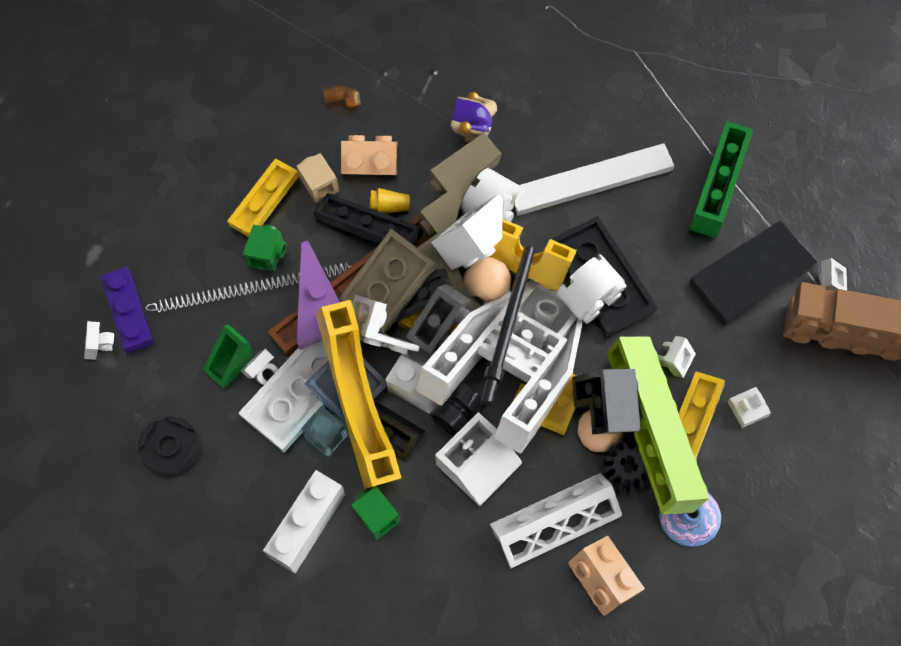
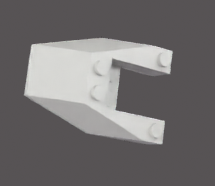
(539, 353)

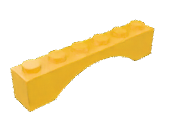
(344, 353)

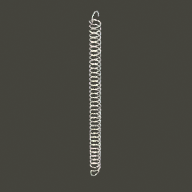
(246, 288)

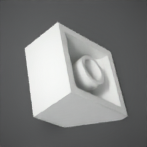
(472, 235)

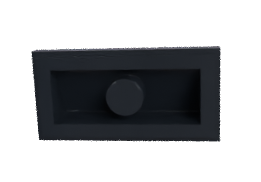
(401, 433)

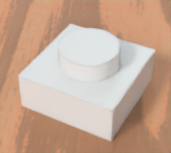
(833, 275)

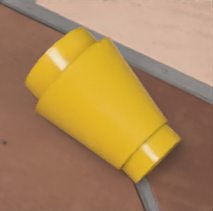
(388, 201)

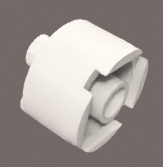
(489, 187)
(591, 288)

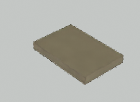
(391, 276)

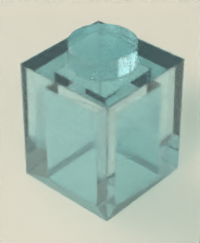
(324, 431)

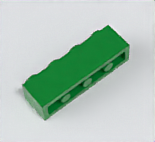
(721, 179)

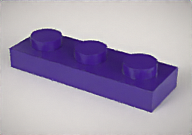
(126, 309)

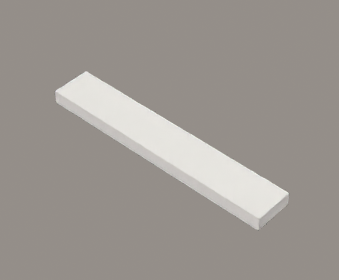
(594, 178)

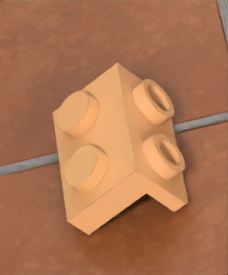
(369, 157)
(605, 575)

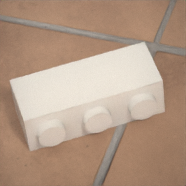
(305, 521)

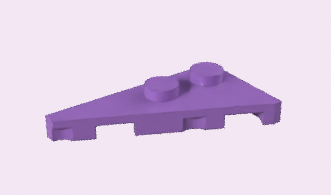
(313, 294)

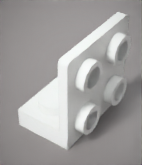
(371, 317)

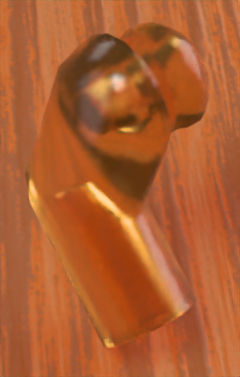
(342, 92)

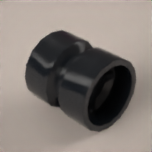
(457, 410)

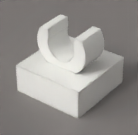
(96, 341)
(678, 356)
(257, 365)
(749, 407)

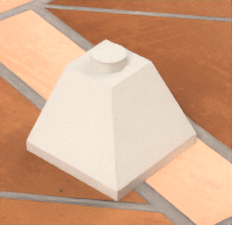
(404, 379)

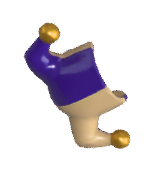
(473, 116)

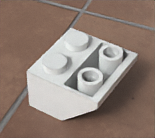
(477, 459)

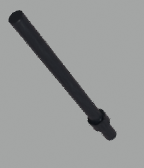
(494, 373)

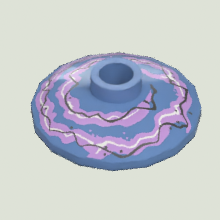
(692, 531)

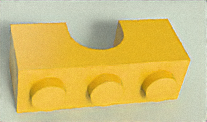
(547, 266)

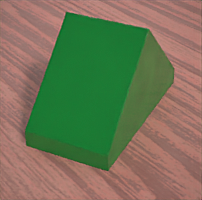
(228, 356)

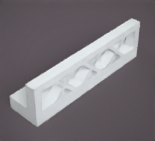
(553, 510)

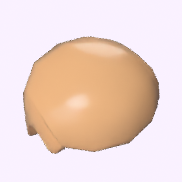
(487, 279)
(596, 443)

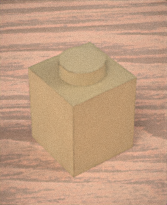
(317, 177)

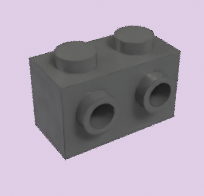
(438, 318)

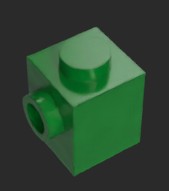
(264, 247)

